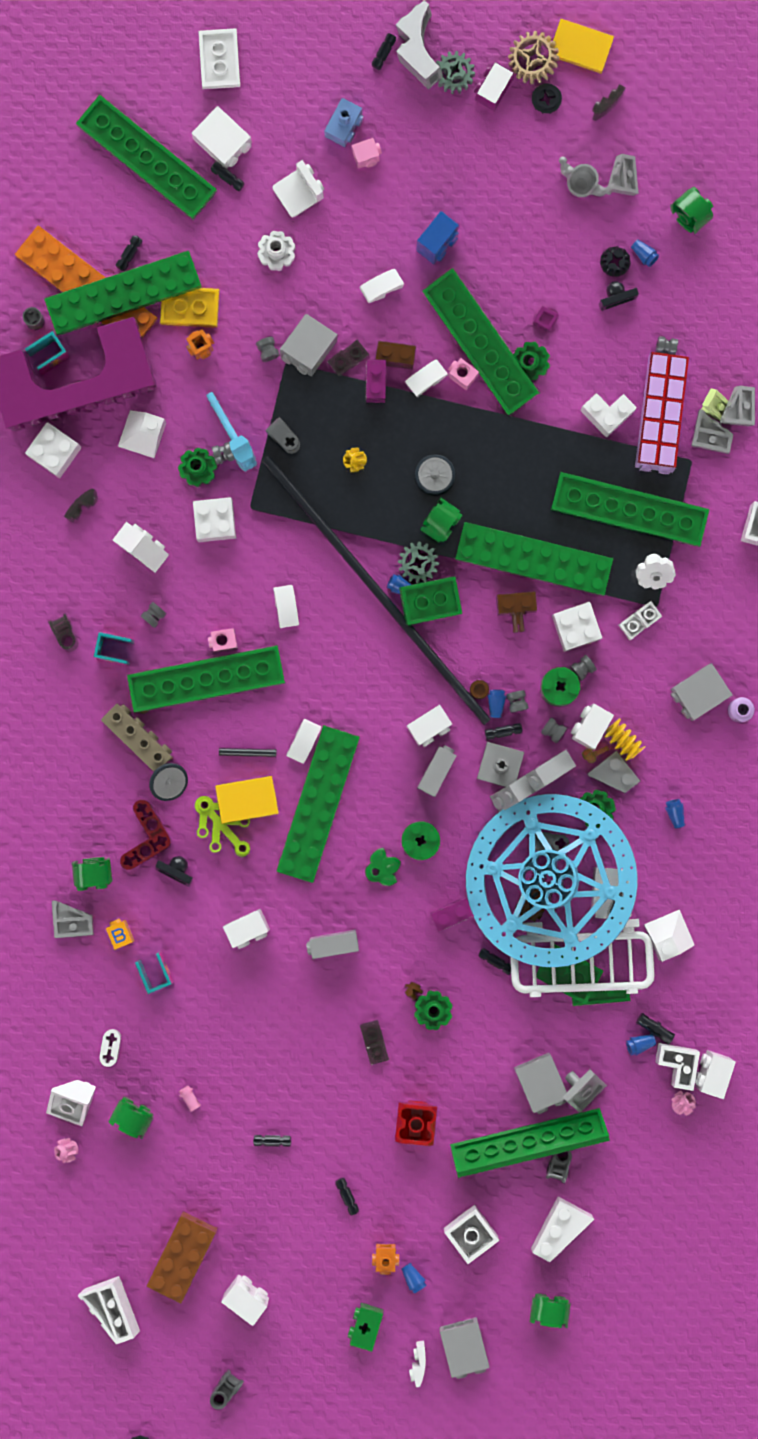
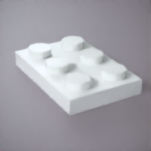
(219, 58)

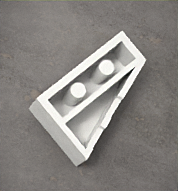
(560, 1228)
(112, 1309)

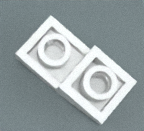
(381, 285)
(426, 377)
(286, 606)
(640, 620)
(303, 741)
(417, 1372)

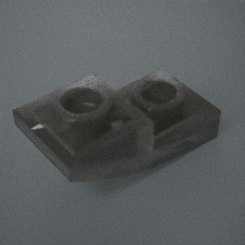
(606, 105)
(348, 358)
(86, 500)
(374, 1042)

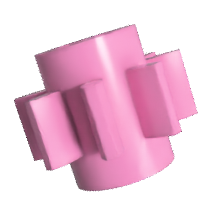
(683, 1103)
(66, 1150)

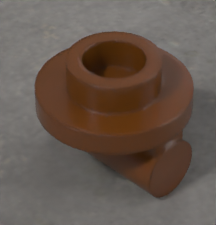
(412, 990)

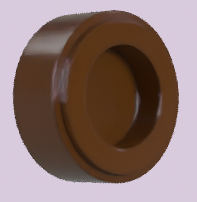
(479, 689)

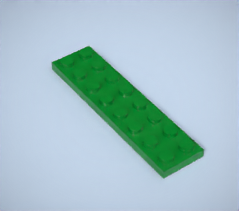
(146, 157)
(122, 293)
(481, 341)
(630, 509)
(534, 559)
(205, 679)
(318, 804)
(529, 1142)

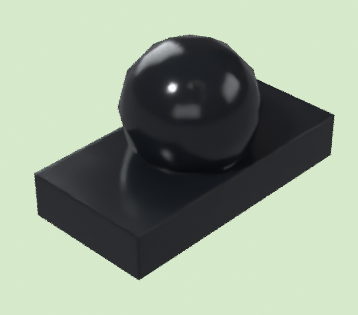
(617, 296)
(175, 870)

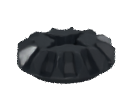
(551, 92)
(611, 269)

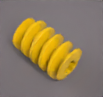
(623, 740)

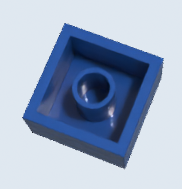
(437, 238)

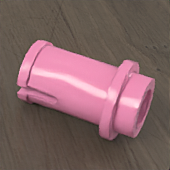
(189, 1098)

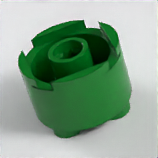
(692, 210)
(440, 521)
(570, 682)
(425, 850)
(92, 873)
(131, 1118)
(550, 1311)

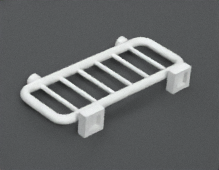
(630, 987)

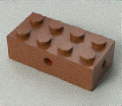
(182, 1257)

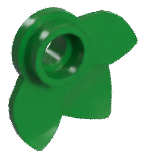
(385, 866)

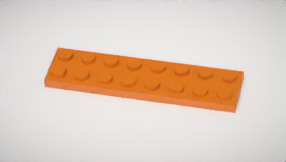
(69, 271)

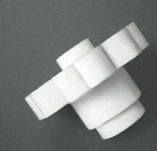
(276, 259)
(655, 572)

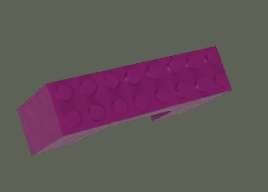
(124, 373)

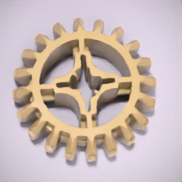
(547, 64)

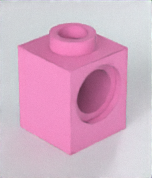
(466, 381)
(231, 643)

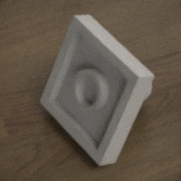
(500, 764)
(583, 1089)

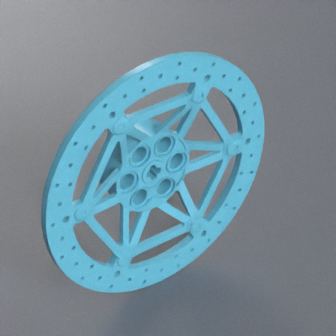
(605, 892)

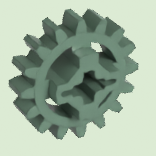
(461, 77)
(421, 571)

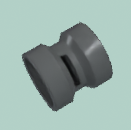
(31, 315)
(665, 346)
(267, 349)
(217, 452)
(153, 610)
(582, 668)
(518, 705)
(553, 730)

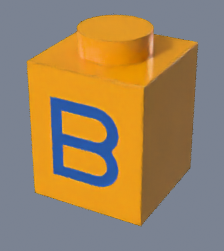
(119, 933)

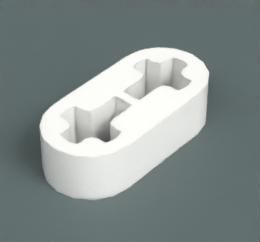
(114, 1048)

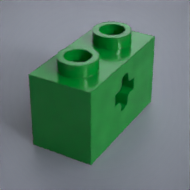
(365, 1338)

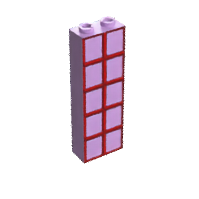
(661, 412)

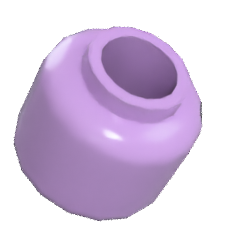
(747, 710)

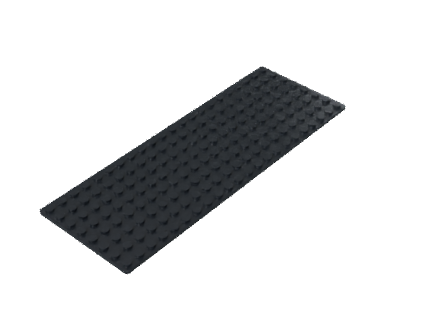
(500, 462)

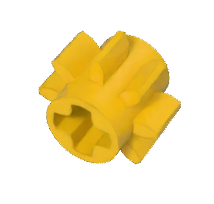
(354, 459)

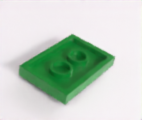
(430, 600)
(563, 976)

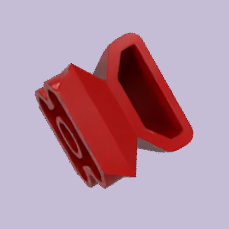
(416, 1123)

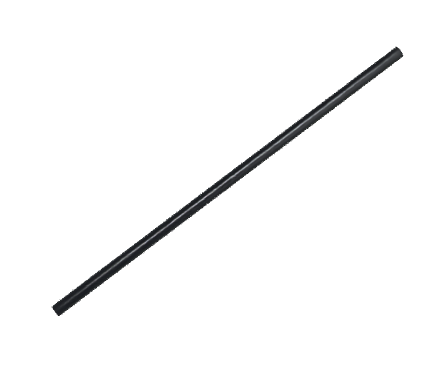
(376, 590)

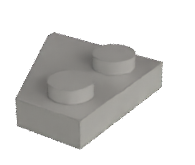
(624, 176)
(740, 407)
(711, 435)
(615, 773)
(70, 921)

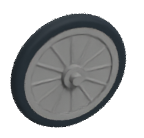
(435, 474)
(168, 782)

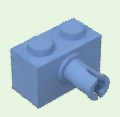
(343, 122)

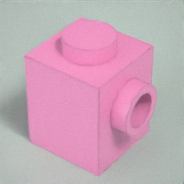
(366, 153)

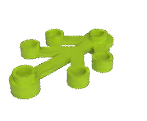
(217, 826)

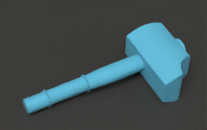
(239, 445)

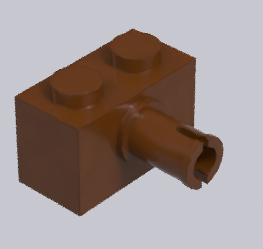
(516, 606)

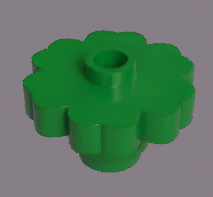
(540, 356)
(191, 460)
(600, 799)
(440, 1017)

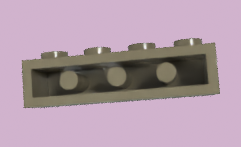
(136, 737)

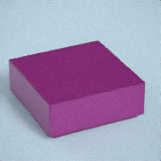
(545, 319)

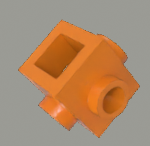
(197, 338)
(385, 1251)

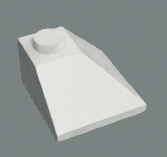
(142, 433)
(669, 935)
(71, 1101)

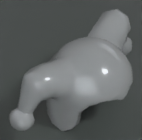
(582, 179)

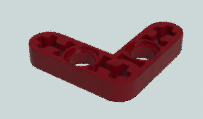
(153, 835)

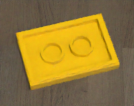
(582, 45)
(192, 309)
(246, 799)

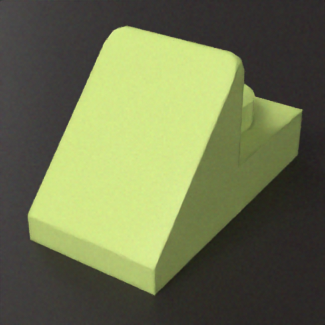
(714, 404)

